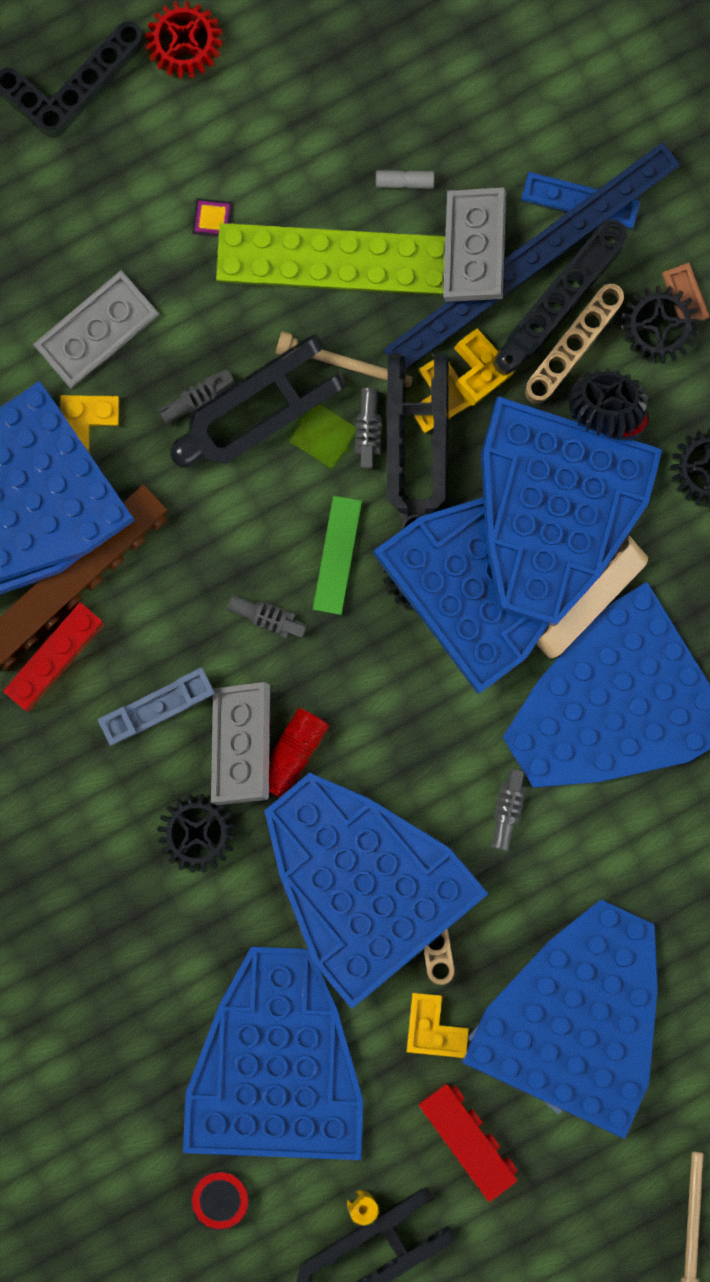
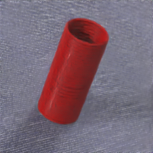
(285, 761)

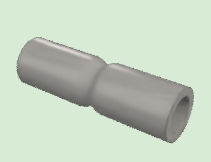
(407, 179)

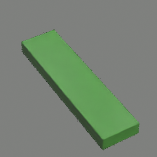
(337, 555)

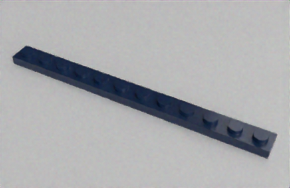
(540, 251)

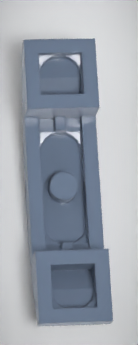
(156, 707)

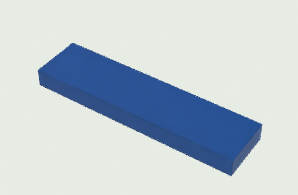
(564, 196)

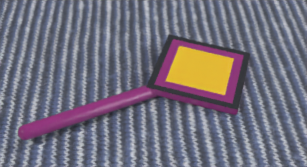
(209, 216)

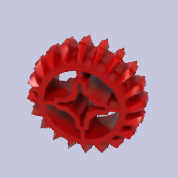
(166, 22)

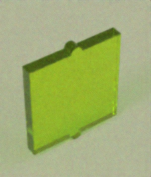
(323, 435)

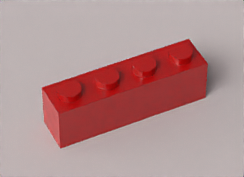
(53, 657)
(467, 1141)

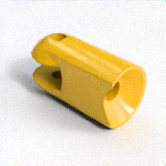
(363, 1209)

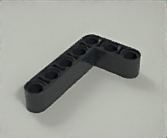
(74, 86)

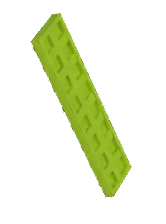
(331, 259)

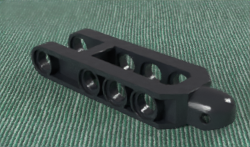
(583, 269)
(396, 414)
(197, 444)
(384, 1223)

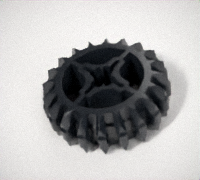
(674, 324)
(608, 403)
(695, 468)
(177, 815)

